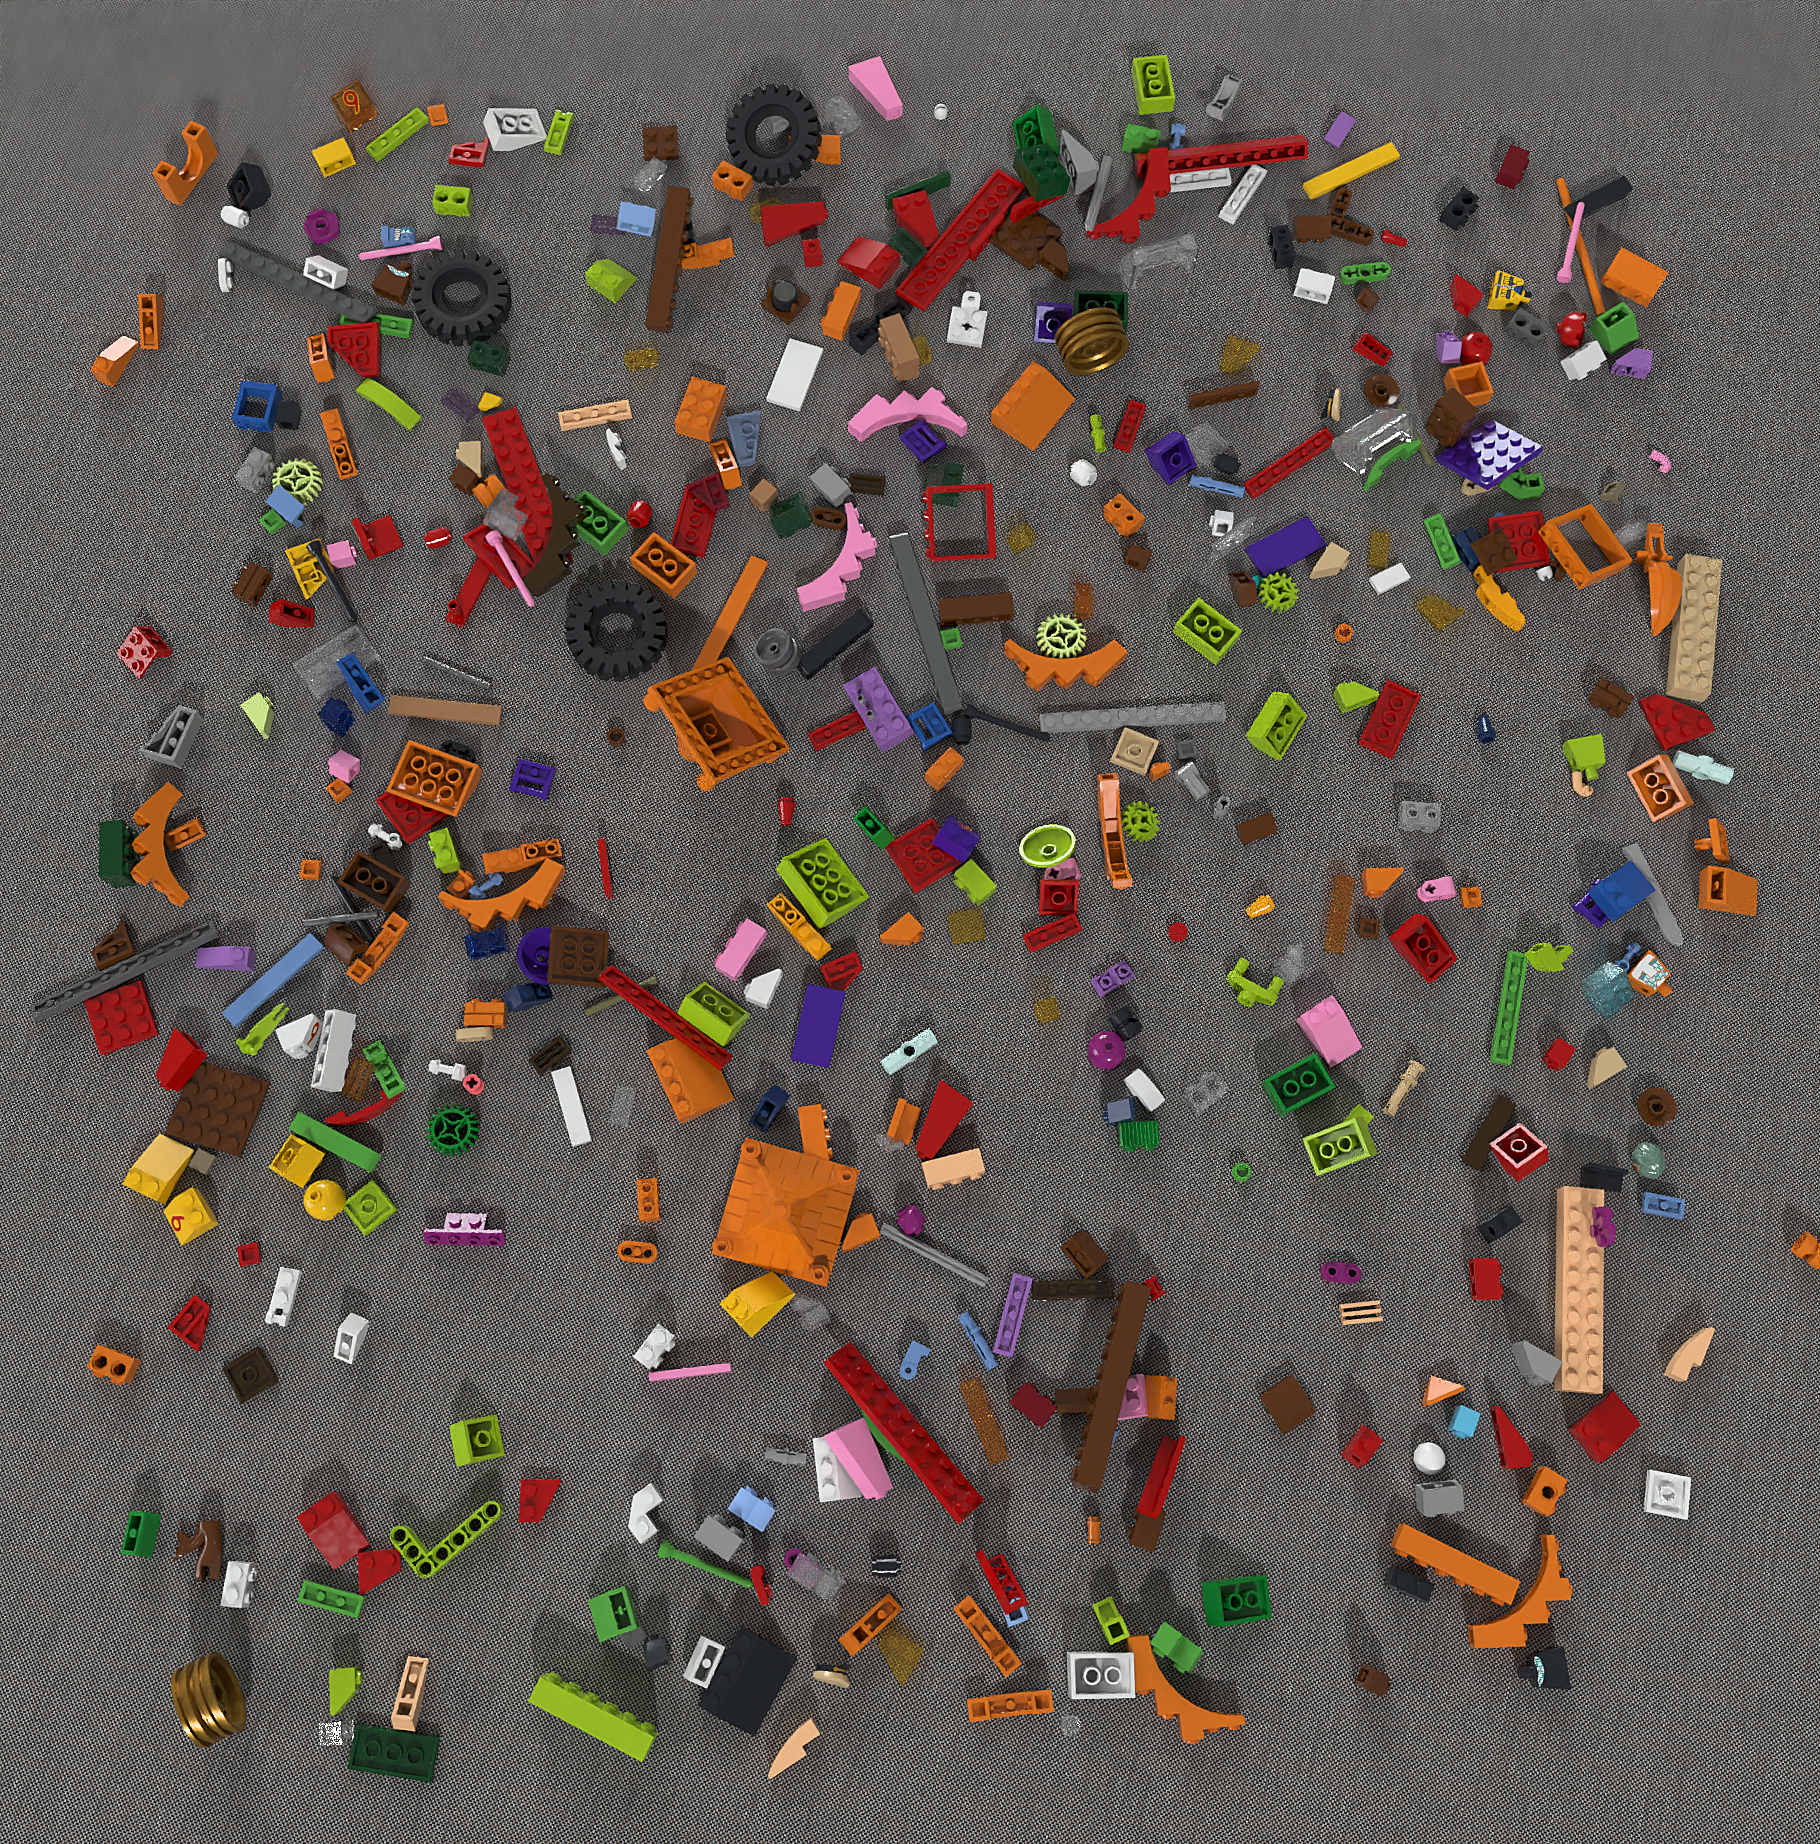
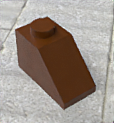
(1054, 259)
(1243, 588)
(1373, 1680)

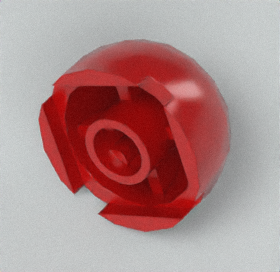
(1572, 329)
(1475, 348)

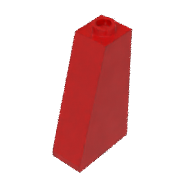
(788, 220)
(943, 1118)

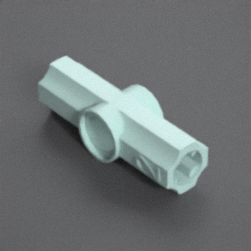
(1703, 767)
(919, 1044)

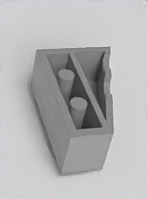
(174, 738)

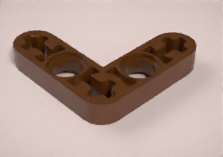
(1338, 220)

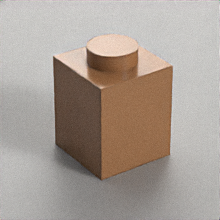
(764, 495)

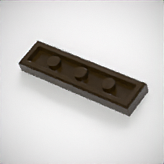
(1488, 1132)
(1072, 1289)

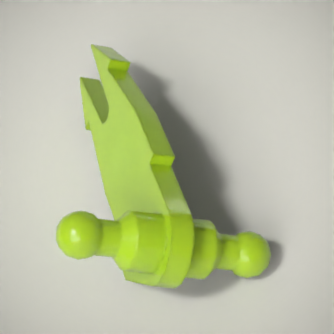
(261, 1031)

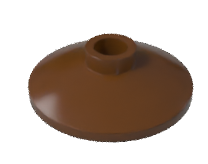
(1384, 385)
(1662, 1100)

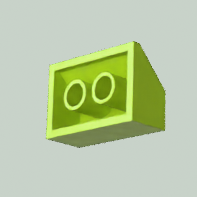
(1276, 725)
(713, 1013)

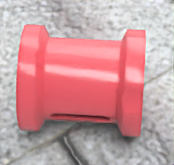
(469, 1080)

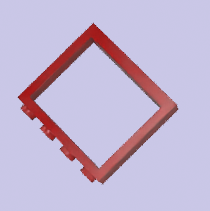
(990, 524)

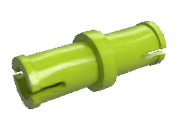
(1097, 433)

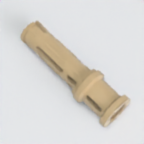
(1408, 1081)

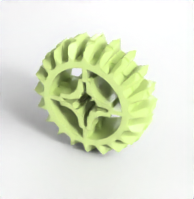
(304, 486)
(1074, 632)

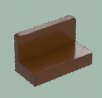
(344, 942)
(1084, 1253)
(1073, 1400)

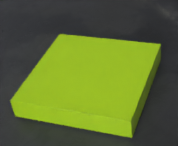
(369, 1207)

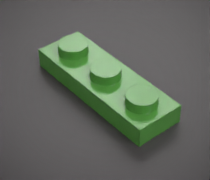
(1442, 541)
(331, 1598)

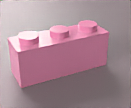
(740, 949)

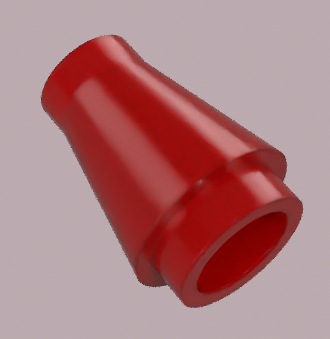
(786, 810)

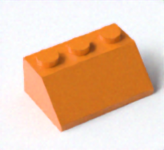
(1634, 277)
(1660, 787)

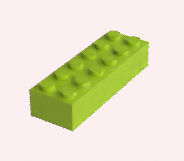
(594, 1716)

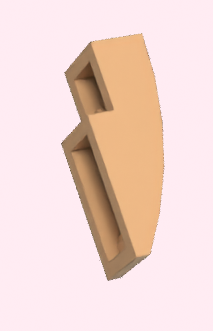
(1689, 1355)
(794, 1747)

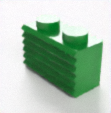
(873, 827)
(1138, 1135)
(140, 1534)

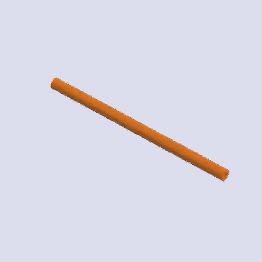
(1582, 252)

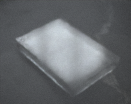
(1230, 540)

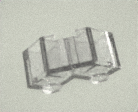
(816, 1577)

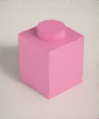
(342, 554)
(344, 766)

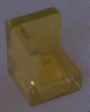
(923, 350)
(1020, 537)
(1046, 1010)

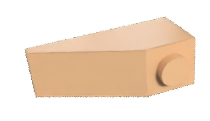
(410, 1694)

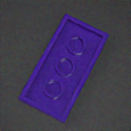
(1285, 547)
(818, 1026)

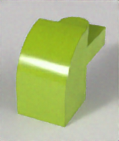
(1546, 959)
(1110, 1621)

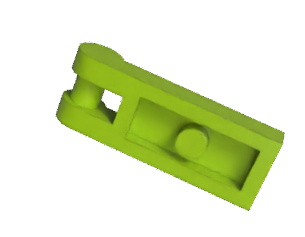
(558, 132)

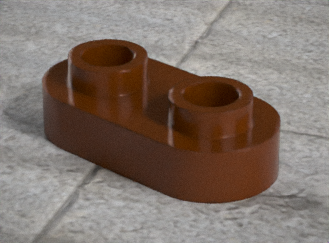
(829, 518)

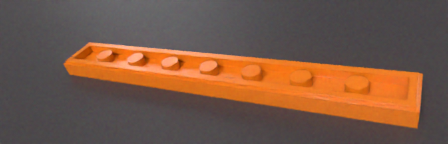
(732, 612)

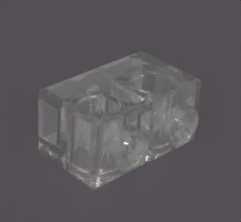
(1208, 1096)

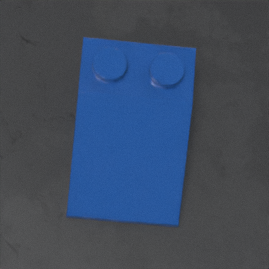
(1621, 891)

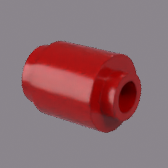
(438, 537)

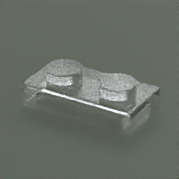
(649, 174)

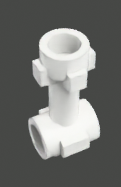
(393, 838)
(458, 1071)

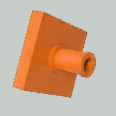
(1717, 841)

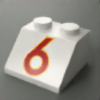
(300, 1036)

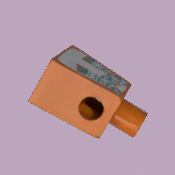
(1649, 975)

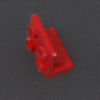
(378, 536)
(142, 648)

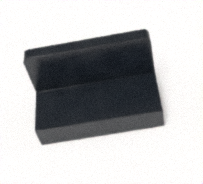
(1602, 1177)

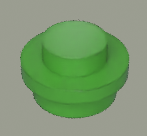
(1241, 1172)

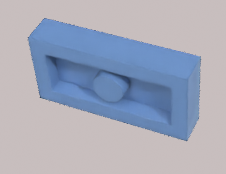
(1663, 1206)

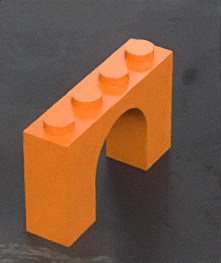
(201, 154)

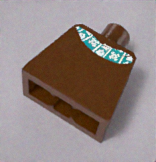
(394, 283)

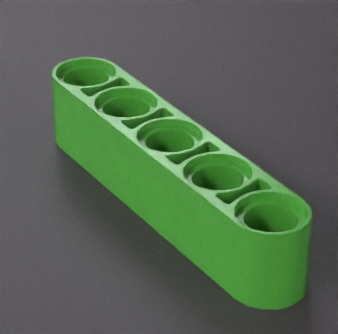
(335, 1142)

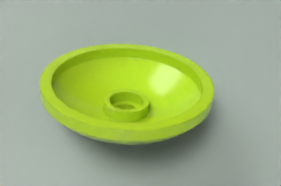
(1047, 846)

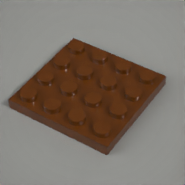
(218, 1109)

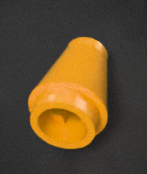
(1261, 906)

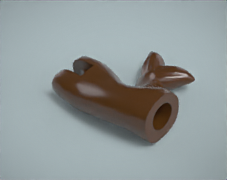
(212, 1552)

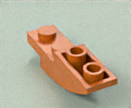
(707, 254)
(339, 444)
(521, 858)

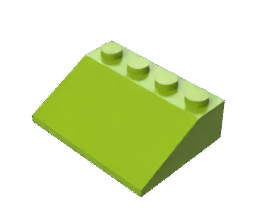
(821, 882)

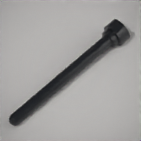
(315, 548)
(971, 712)

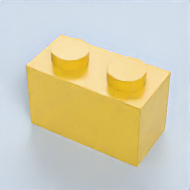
(333, 157)

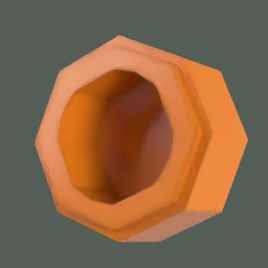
(1343, 633)

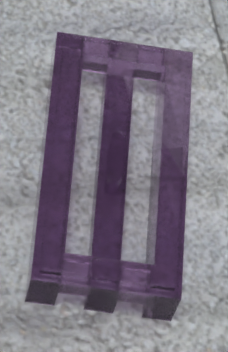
(605, 221)
(450, 396)

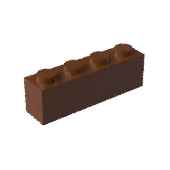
(976, 609)

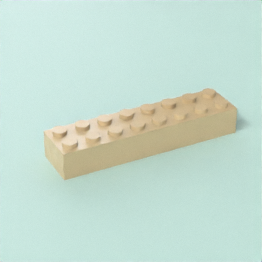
(1694, 629)

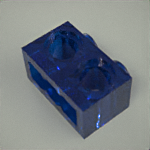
(336, 716)
(486, 944)

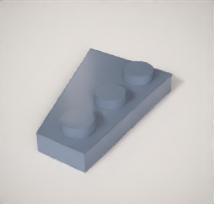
(744, 436)

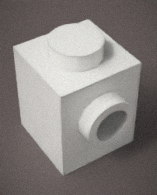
(1221, 522)

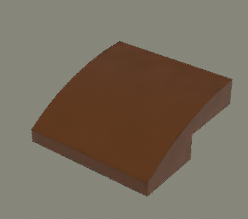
(1287, 1404)

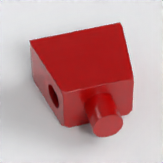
(1363, 1446)

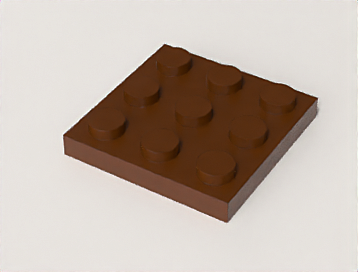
(1025, 238)
(577, 956)

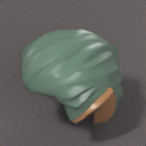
(1649, 1160)

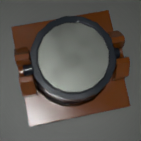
(785, 298)

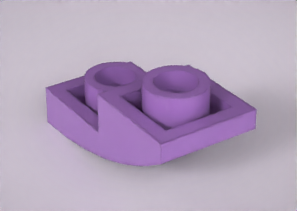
(1339, 130)
(1112, 978)

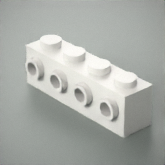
(333, 1050)

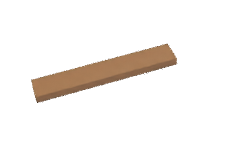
(445, 710)

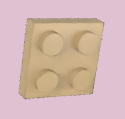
(1134, 751)

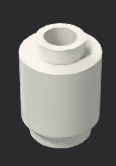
(235, 216)

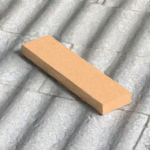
(595, 415)

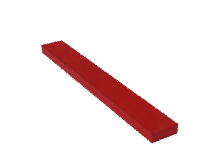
(665, 1017)

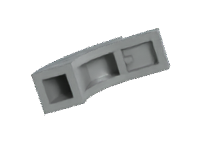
(1224, 99)

